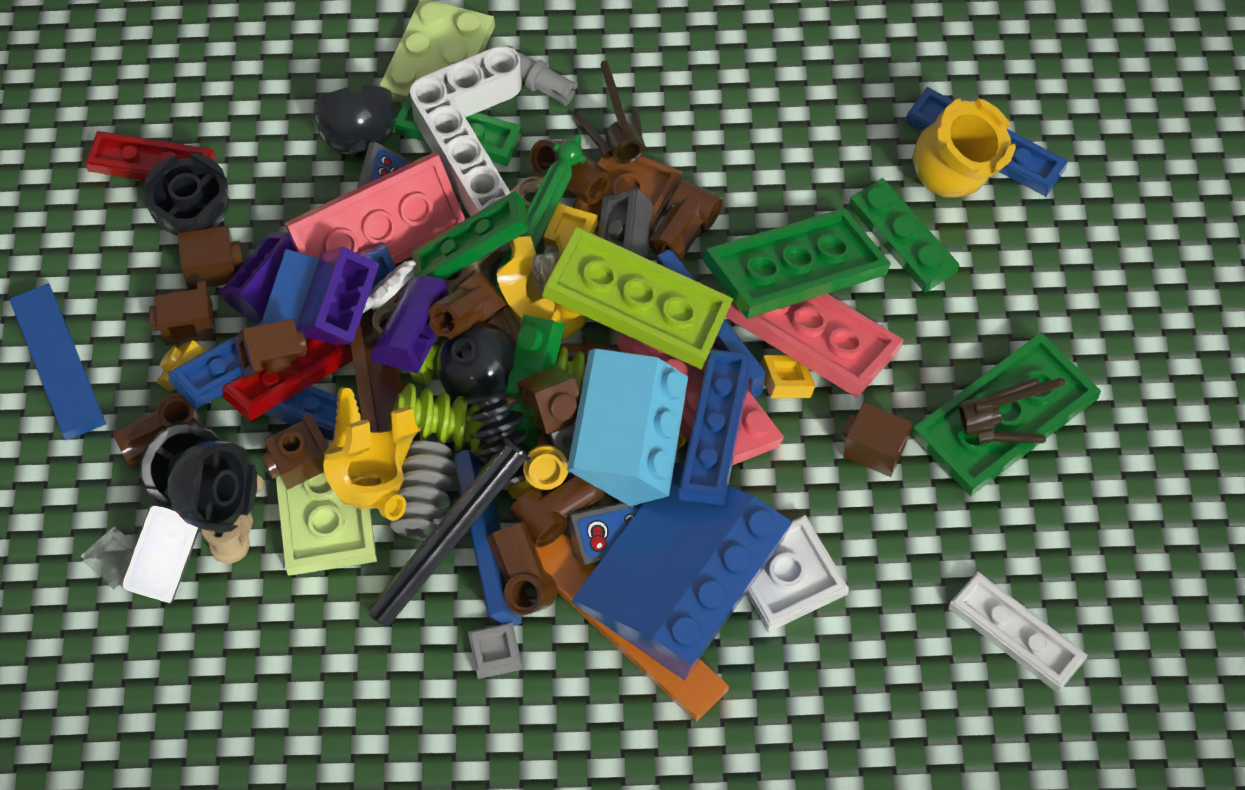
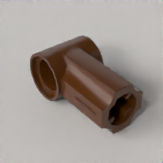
(587, 181)
(689, 213)
(469, 303)
(134, 436)
(548, 509)
(518, 565)

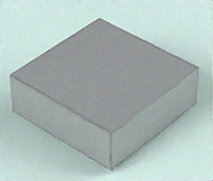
(495, 650)

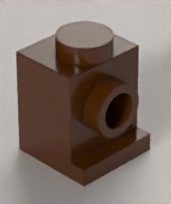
(184, 315)
(269, 347)
(295, 453)

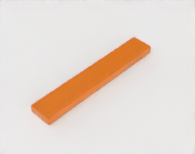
(694, 695)

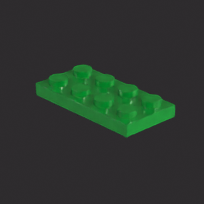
(796, 262)
(978, 464)

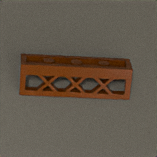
(375, 382)

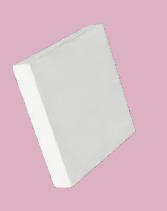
(796, 578)

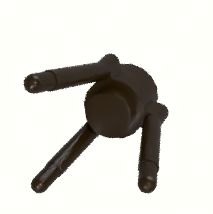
(623, 139)
(983, 414)

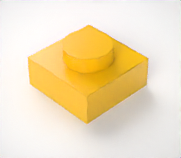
(565, 221)
(175, 358)
(786, 377)

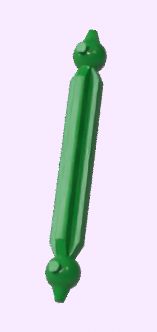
(549, 194)

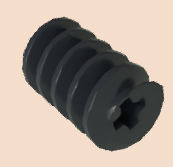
(497, 422)

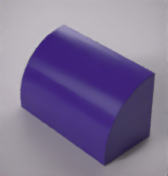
(253, 282)
(337, 296)
(407, 333)

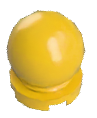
(963, 148)

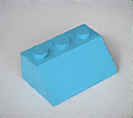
(628, 425)

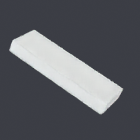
(1017, 632)

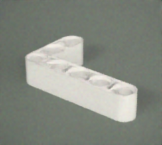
(442, 103)

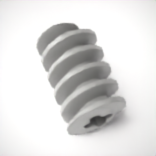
(424, 488)

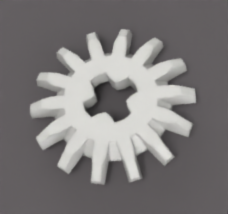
(389, 285)

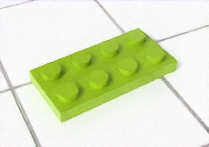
(638, 297)

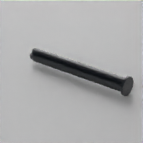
(448, 532)

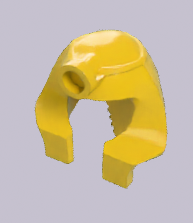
(524, 292)
(367, 465)

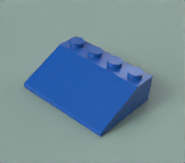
(682, 572)

